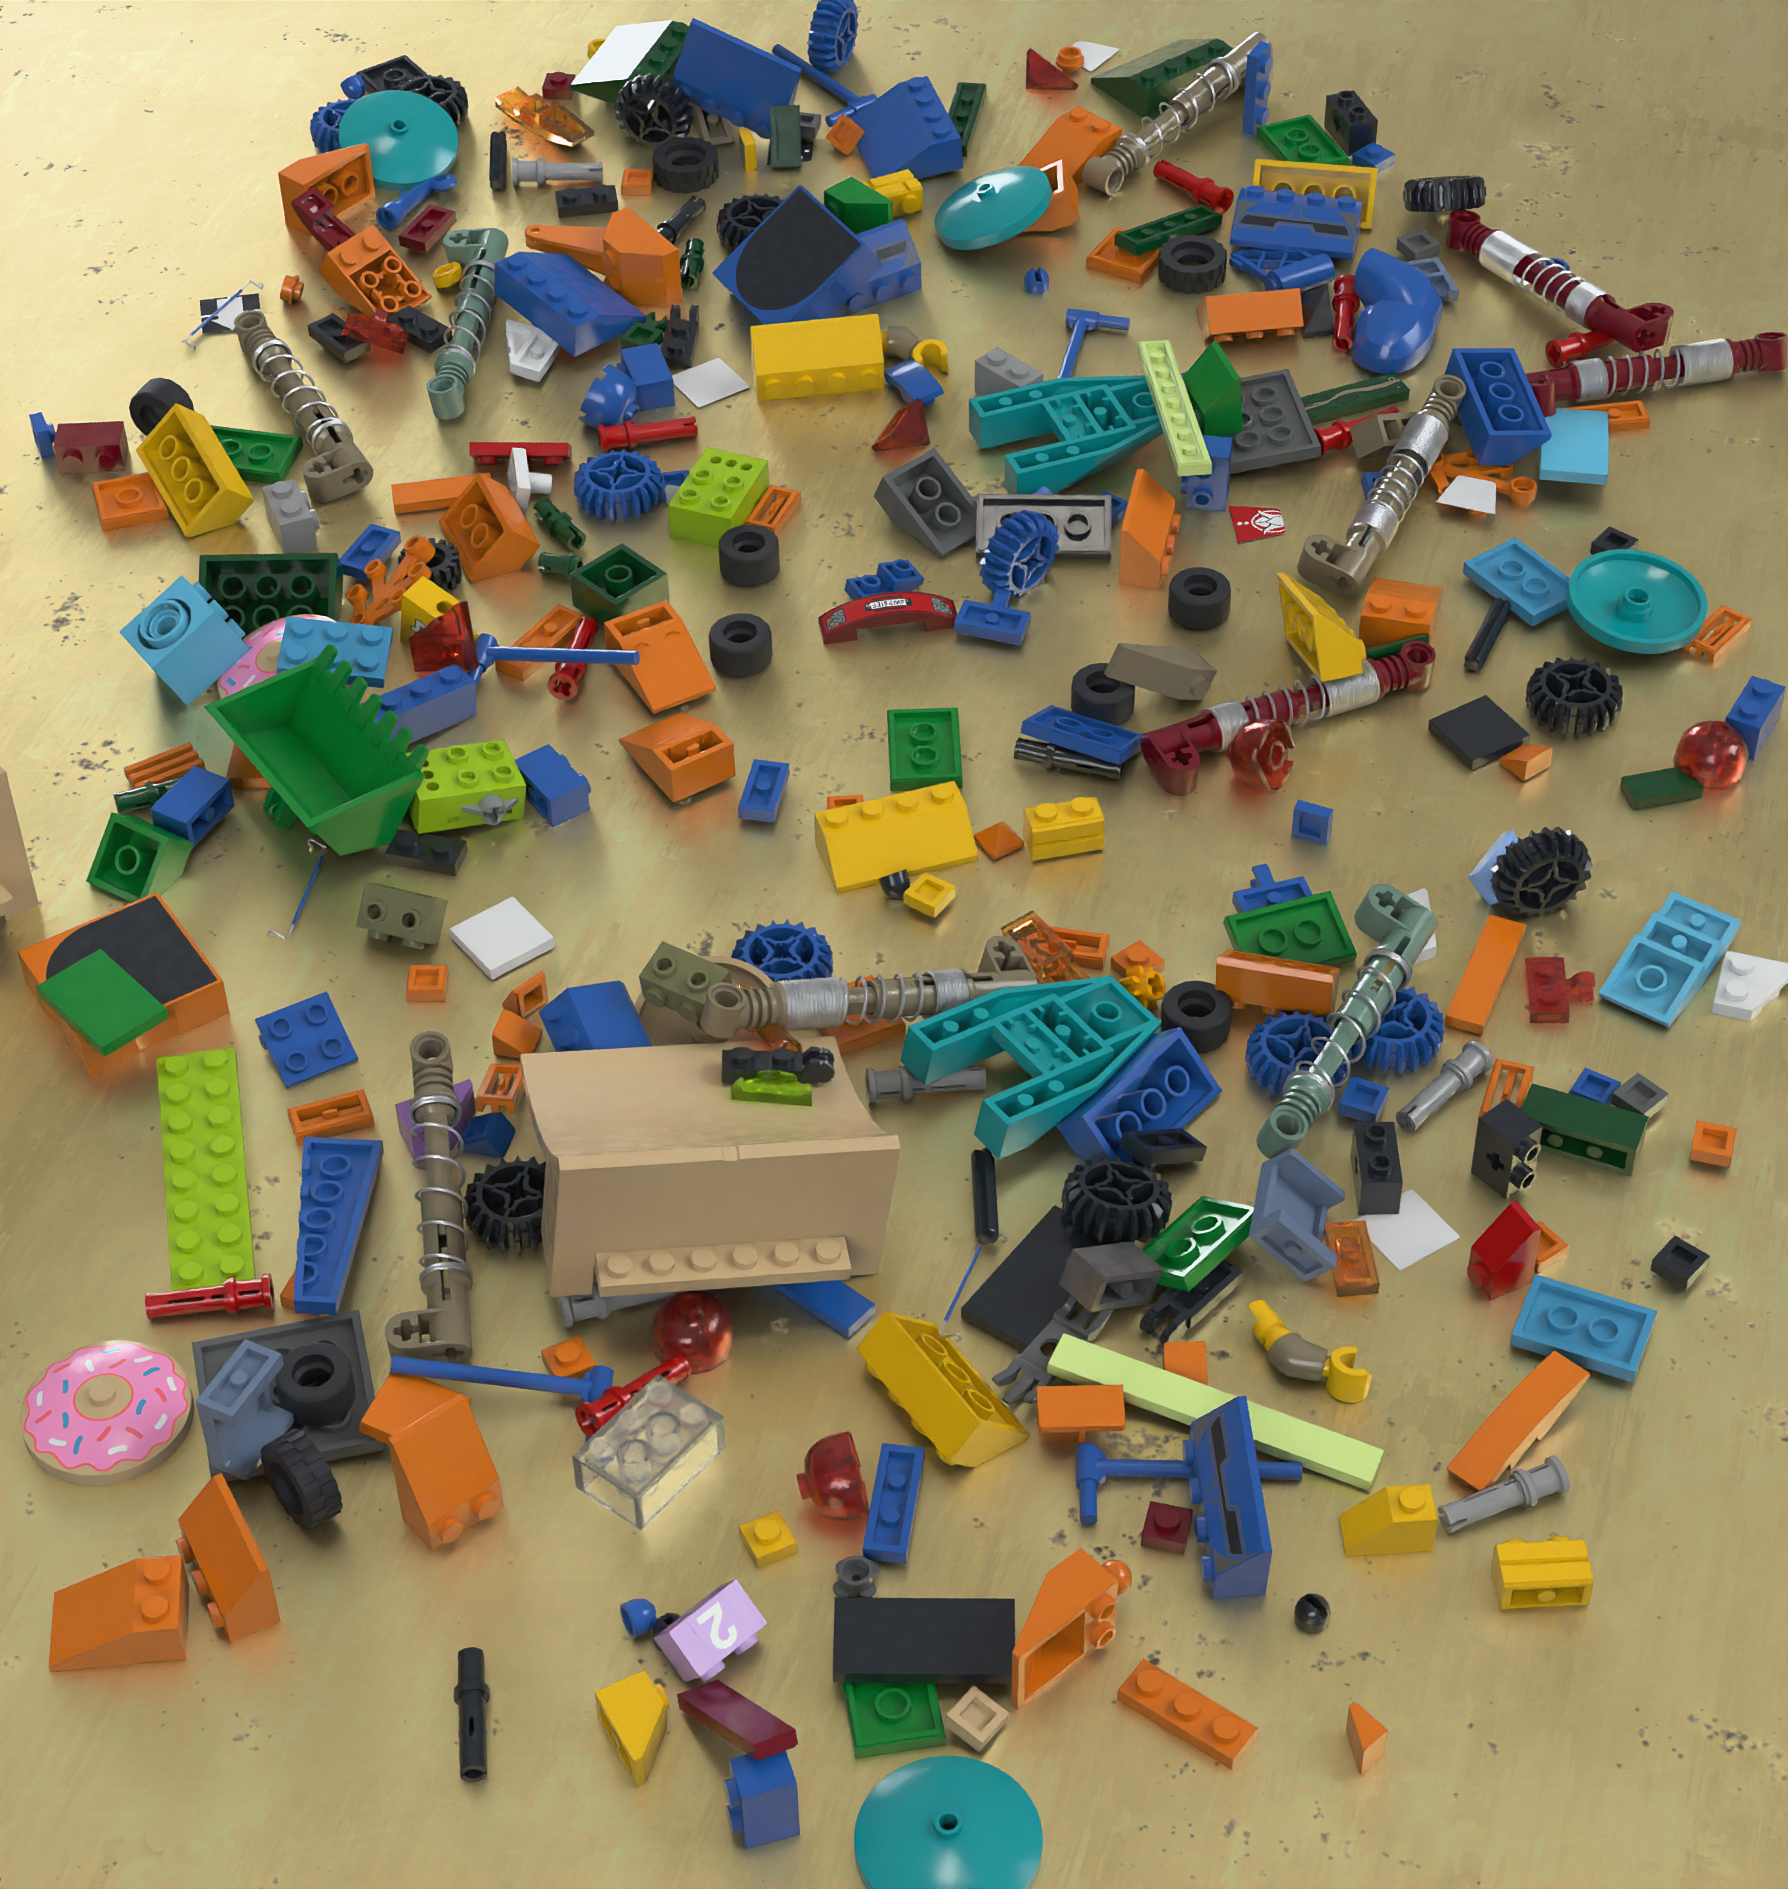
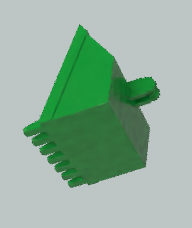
(325, 753)

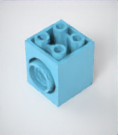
(186, 639)

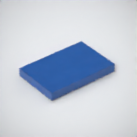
(1082, 734)

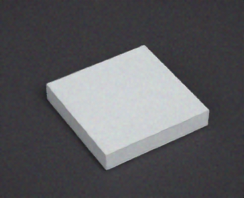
(502, 938)

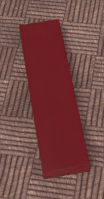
(738, 1720)

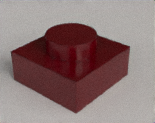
(558, 86)
(1166, 1527)

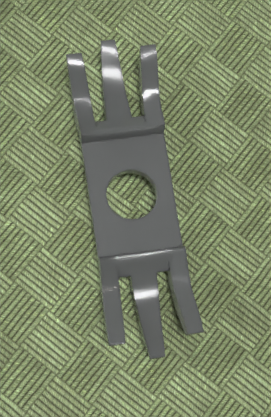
(1035, 1363)

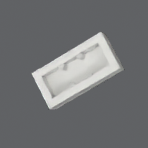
(523, 482)

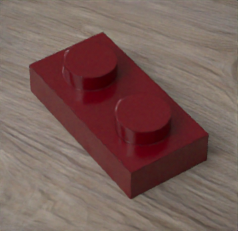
(427, 228)

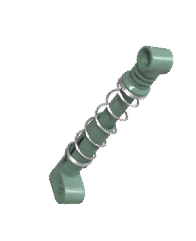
(454, 368)
(1402, 938)

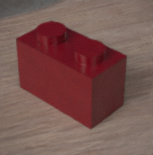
(91, 447)

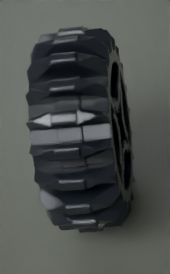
(443, 91)
(636, 109)
(1444, 193)
(742, 217)
(1574, 696)
(1541, 872)
(1116, 1201)
(507, 1205)

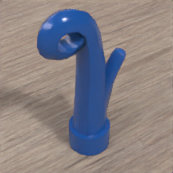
(393, 212)

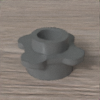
(856, 1568)

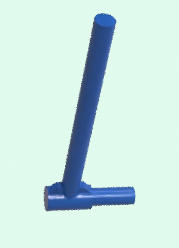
(854, 102)
(1080, 322)
(489, 651)
(589, 1388)
(1094, 1467)

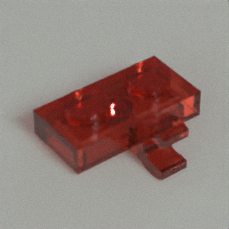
(376, 331)
(1550, 990)

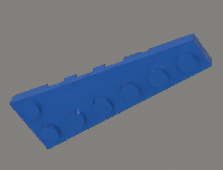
(334, 1204)

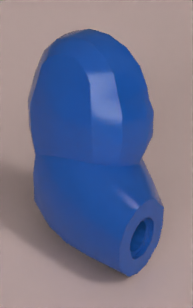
(1398, 314)

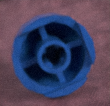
(610, 399)

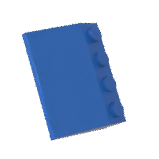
(733, 78)
(909, 132)
(564, 299)

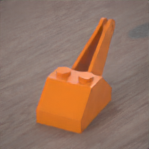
(628, 252)

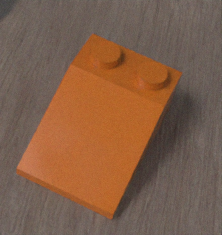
(1075, 140)
(338, 175)
(1064, 204)
(1397, 611)
(444, 1474)
(122, 1616)

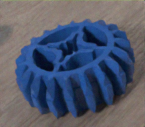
(832, 34)
(326, 123)
(618, 485)
(1019, 553)
(784, 949)
(1284, 1042)
(1397, 1042)

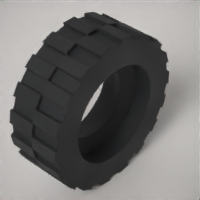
(685, 151)
(1192, 278)
(301, 1479)

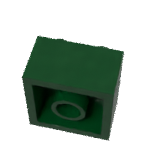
(617, 585)

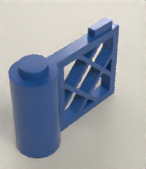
(1300, 271)

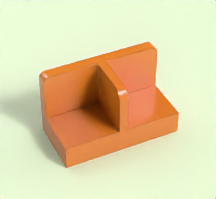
(1080, 1409)

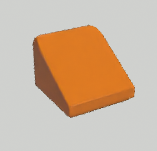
(1527, 760)
(527, 996)
(515, 1036)
(1186, 1360)
(1365, 1737)

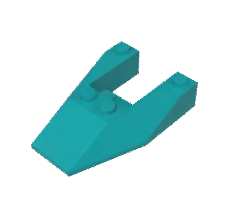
(1092, 417)
(1059, 1032)

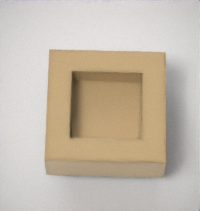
(976, 1718)

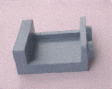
(1293, 1212)
(240, 1412)

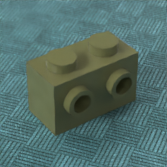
(401, 914)
(680, 980)

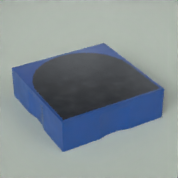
(797, 263)

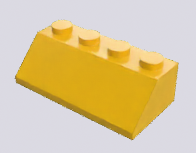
(1320, 178)
(817, 357)
(194, 472)
(1318, 633)
(895, 833)
(939, 1390)

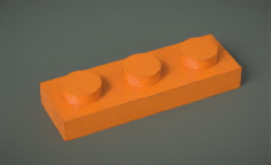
(1187, 1714)

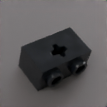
(1349, 121)
(1506, 1149)
(1376, 1168)

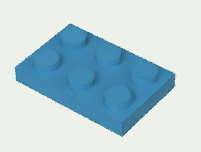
(1522, 578)
(360, 644)
(1584, 1327)

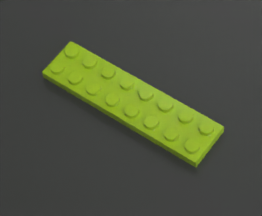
(204, 1169)

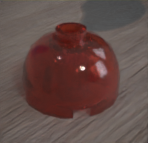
(1261, 753)
(1712, 754)
(693, 1327)
(834, 1478)

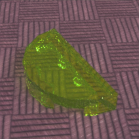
(773, 1088)

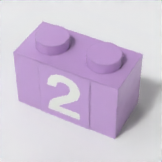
(710, 1632)

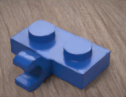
(993, 621)
(1267, 892)

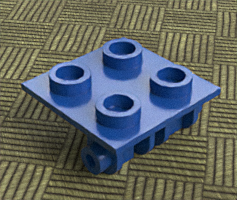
(305, 1039)

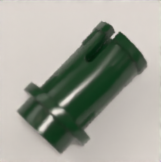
(559, 564)

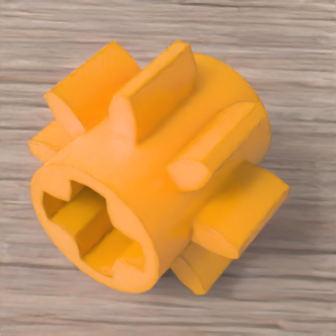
(1144, 985)

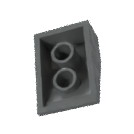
(929, 503)

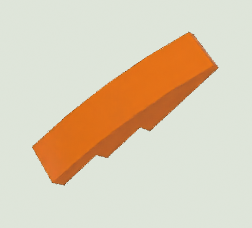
(1518, 1422)

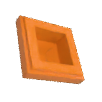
(998, 840)

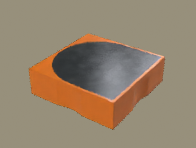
(153, 951)

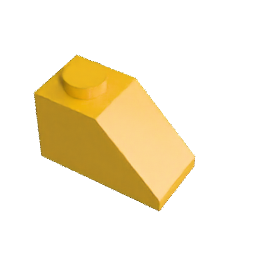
(1391, 1522)
(634, 1721)

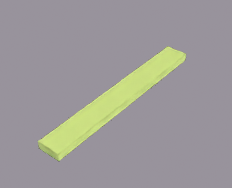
(1174, 408)
(1189, 1400)

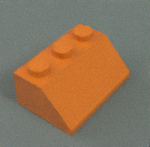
(1250, 315)
(488, 530)
(1147, 533)
(1277, 983)
(227, 1563)

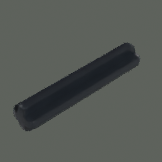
(498, 156)
(1487, 634)
(984, 1196)

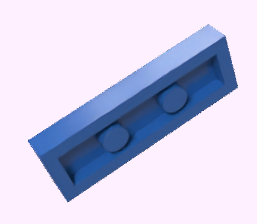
(1257, 87)
(893, 1503)

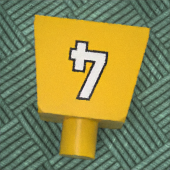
(423, 604)

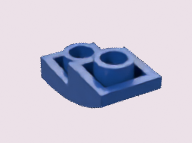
(913, 382)
(890, 577)

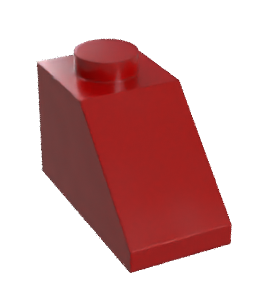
(1505, 1253)

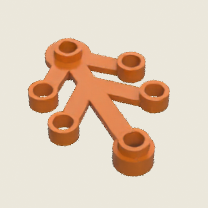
(1521, 489)
(417, 553)

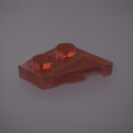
(445, 642)

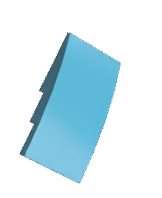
(1576, 448)
(1670, 959)

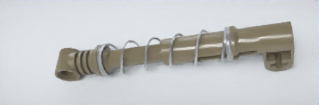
(1132, 150)
(339, 463)
(441, 1214)

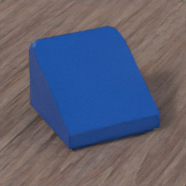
(488, 1135)

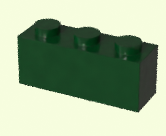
(1587, 1129)

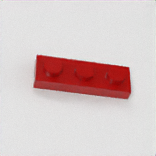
(549, 452)

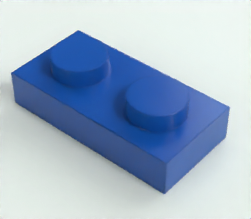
(372, 544)
(763, 790)

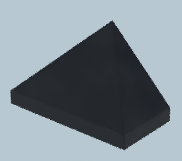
(1316, 313)

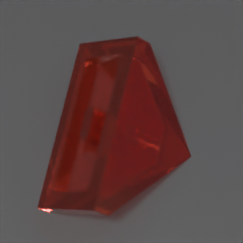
(1044, 75)
(904, 429)

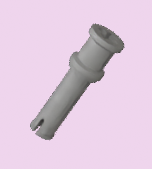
(540, 171)
(1455, 1077)
(905, 1084)
(592, 1305)
(1520, 1489)

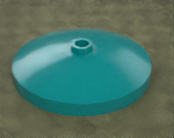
(405, 134)
(993, 207)
(1636, 601)
(948, 1828)

